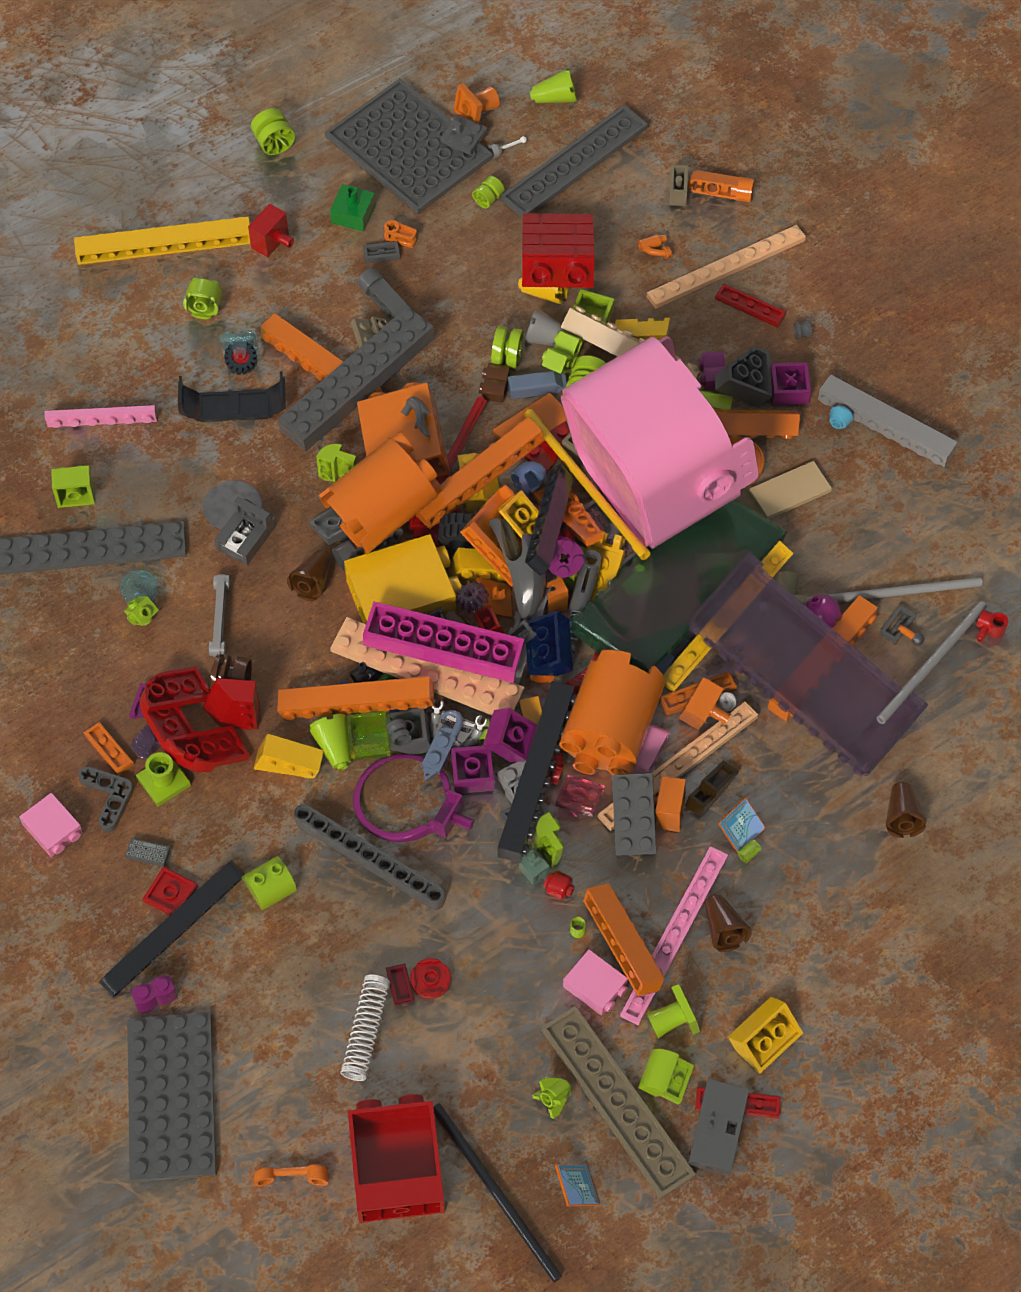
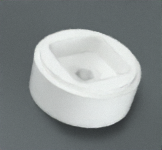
(726, 701)

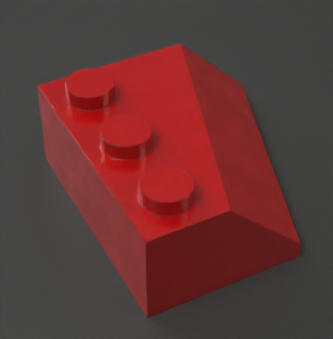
(234, 703)

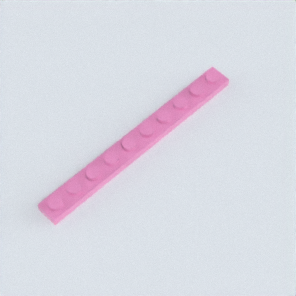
(678, 927)

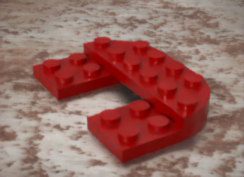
(193, 750)

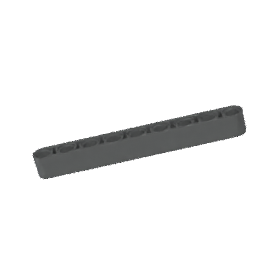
(373, 864)

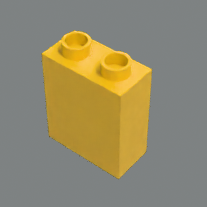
(404, 577)

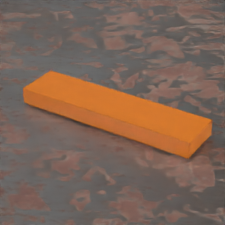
(678, 699)

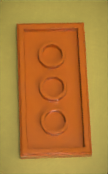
(548, 410)

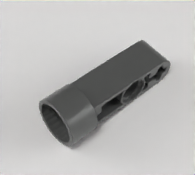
(381, 292)
(349, 550)

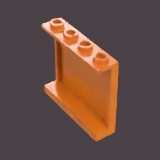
(482, 536)

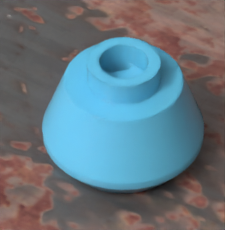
(840, 417)

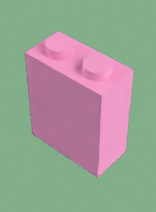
(51, 825)
(595, 983)

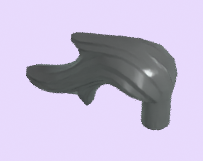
(420, 411)

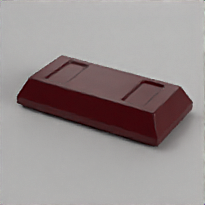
(400, 984)

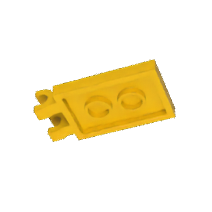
(611, 561)

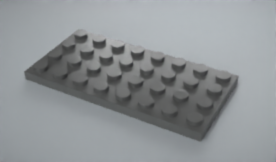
(171, 1097)

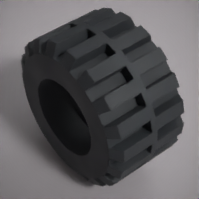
(449, 531)

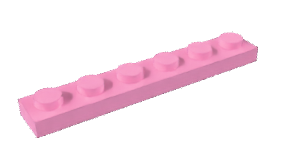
(100, 416)

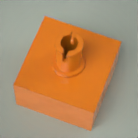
(703, 704)
(670, 804)

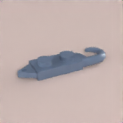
(441, 746)

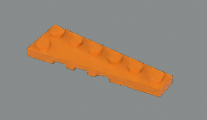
(576, 519)

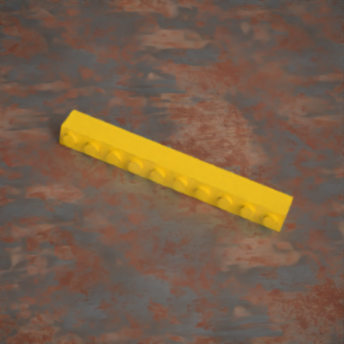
(162, 240)

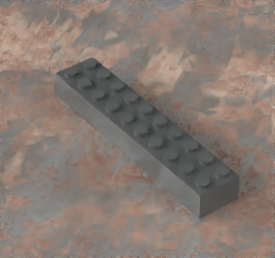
(356, 378)

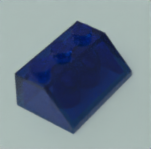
(550, 649)

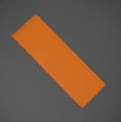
(108, 748)

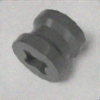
(802, 329)

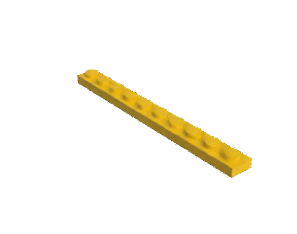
(697, 648)

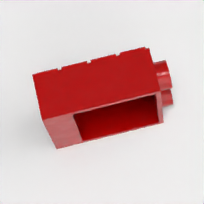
(558, 250)
(395, 1159)

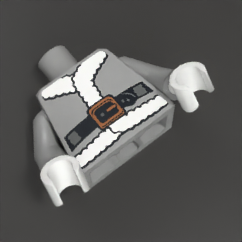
(468, 734)

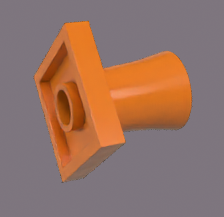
(471, 105)

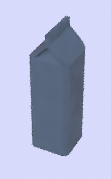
(536, 384)

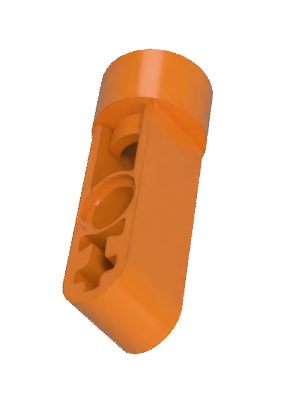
(725, 186)

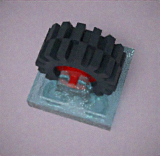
(240, 351)

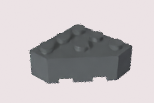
(747, 377)

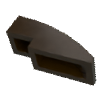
(711, 788)

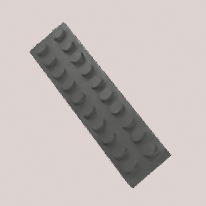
(574, 161)
(92, 547)

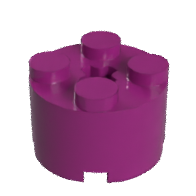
(573, 561)

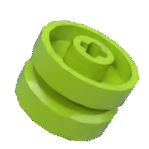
(507, 346)

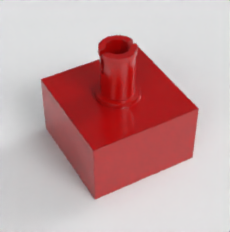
(269, 231)

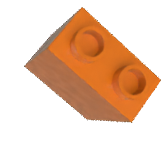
(383, 419)

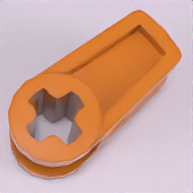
(402, 233)

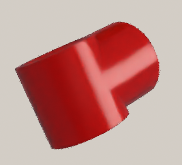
(986, 623)

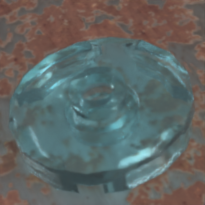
(139, 577)

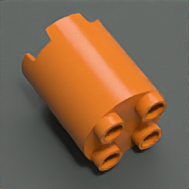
(382, 493)
(611, 714)

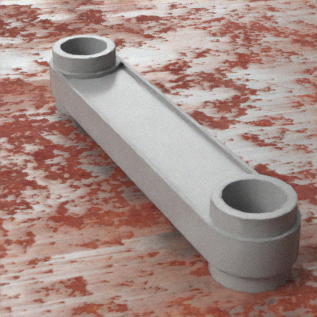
(221, 583)

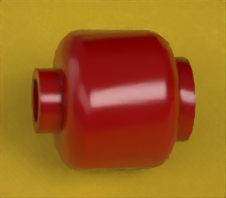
(559, 885)

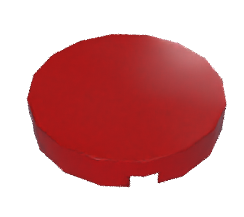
(430, 978)

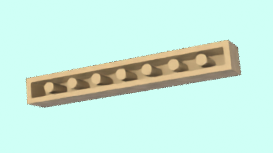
(605, 334)

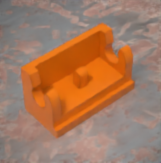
(559, 597)

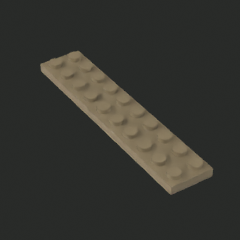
(618, 1102)

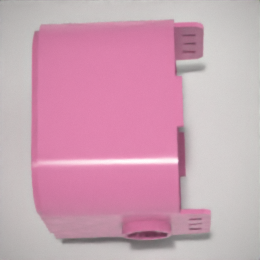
(655, 442)

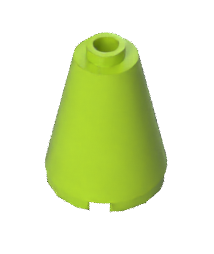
(555, 89)
(333, 739)

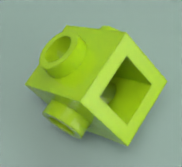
(140, 611)

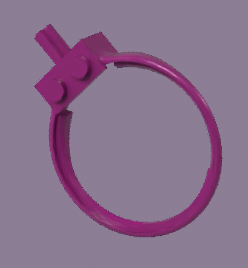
(441, 825)

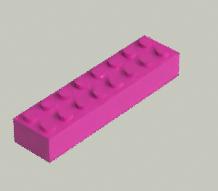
(443, 642)

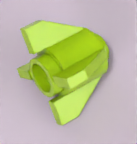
(553, 1094)

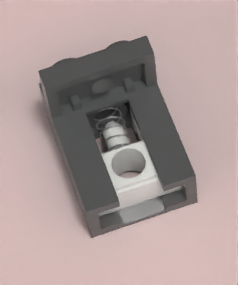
(247, 525)

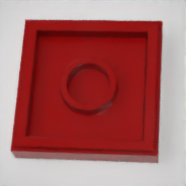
(169, 891)

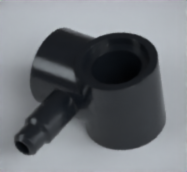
(365, 674)

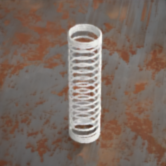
(345, 1071)

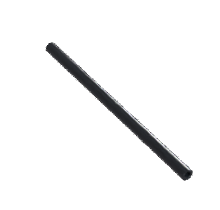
(497, 1193)

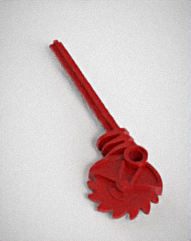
(415, 523)

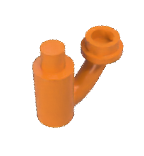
(648, 244)

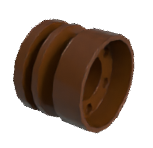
(224, 668)

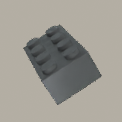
(634, 814)

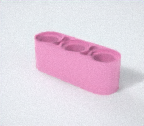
(651, 749)

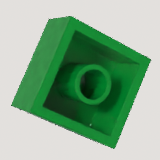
(352, 207)

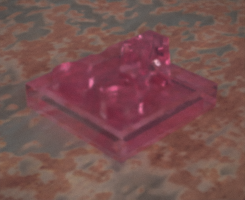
(579, 796)

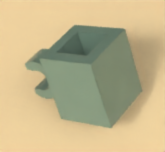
(534, 867)

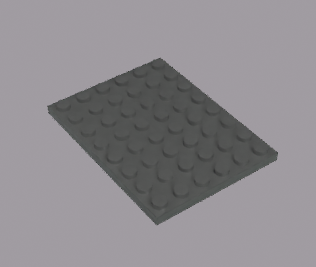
(401, 146)

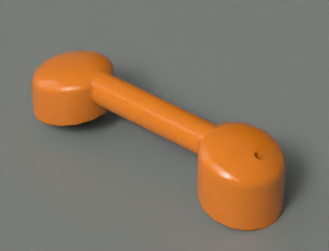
(315, 1174)

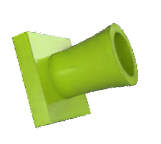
(162, 778)
(673, 1015)

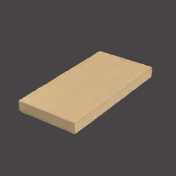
(790, 490)

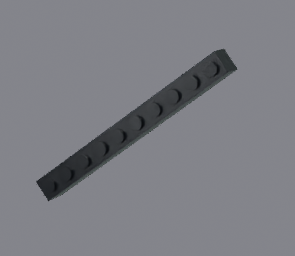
(536, 773)

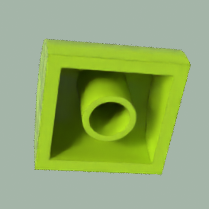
(270, 882)

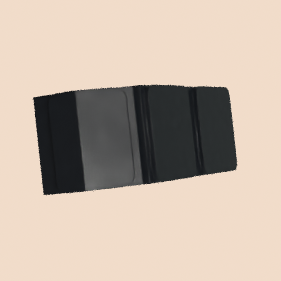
(232, 404)

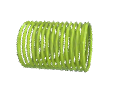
(750, 853)
(578, 921)

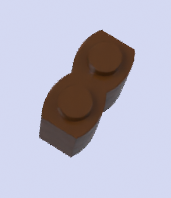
(495, 382)

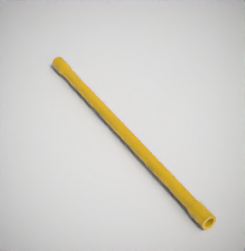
(636, 544)

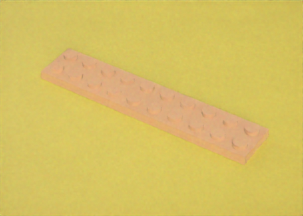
(459, 685)

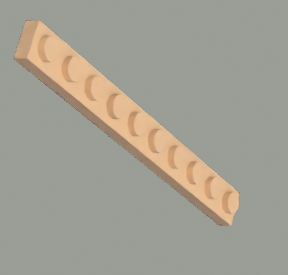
(726, 266)
(694, 753)

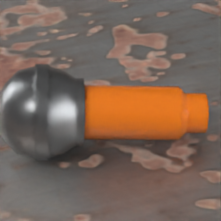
(916, 638)

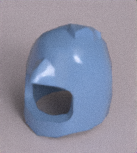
(529, 477)

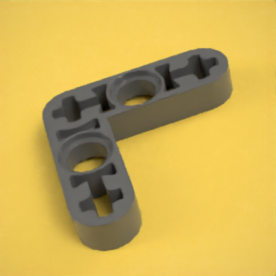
(112, 789)

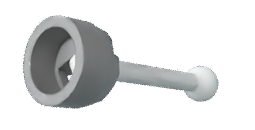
(496, 149)

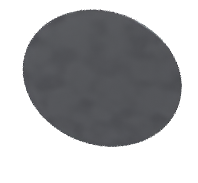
(219, 501)

